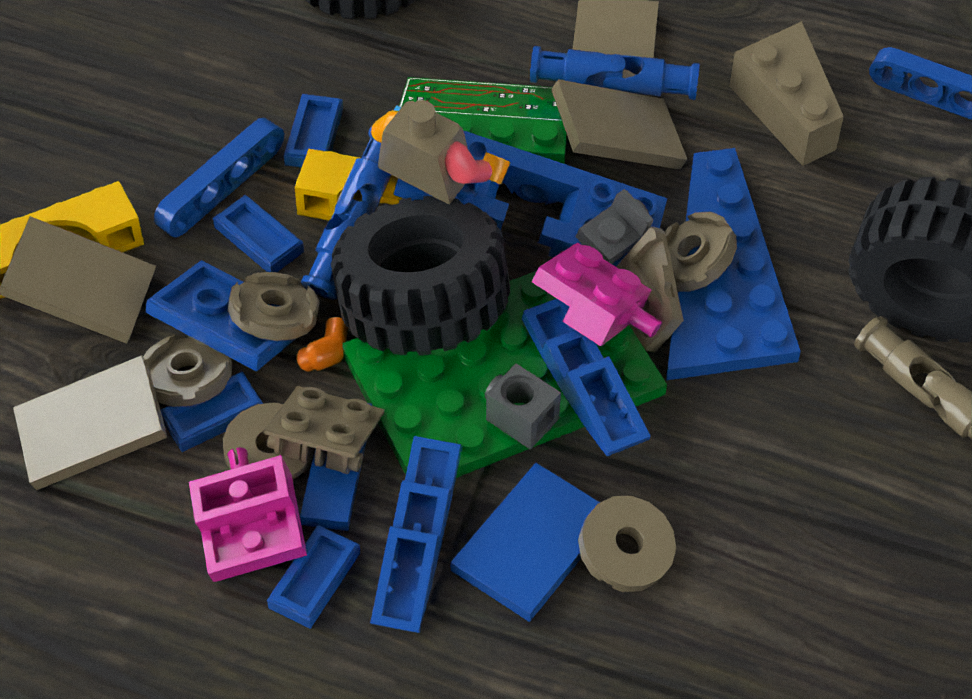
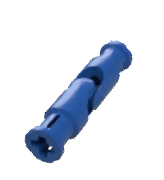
(606, 71)
(371, 183)

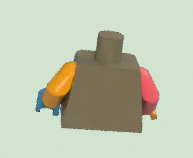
(431, 151)

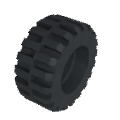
(918, 258)
(421, 275)

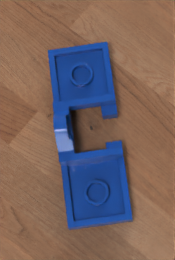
(581, 192)

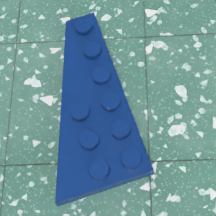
(742, 313)

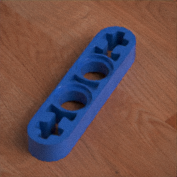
(949, 80)
(218, 177)

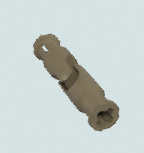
(905, 360)

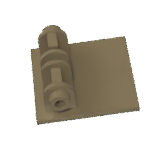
(322, 422)

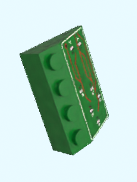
(498, 111)

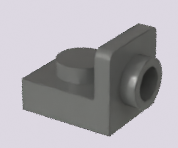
(617, 227)

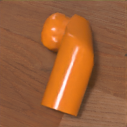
(324, 351)

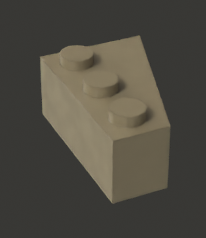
(789, 92)

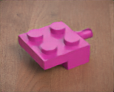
(598, 294)
(247, 516)

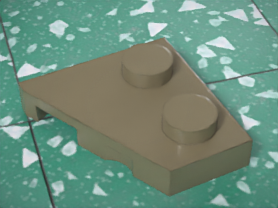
(653, 266)

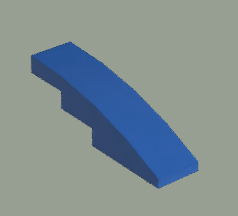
(586, 379)
(416, 535)

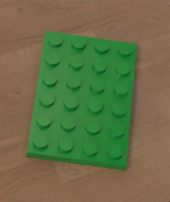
(445, 391)

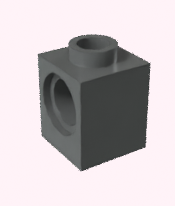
(522, 422)

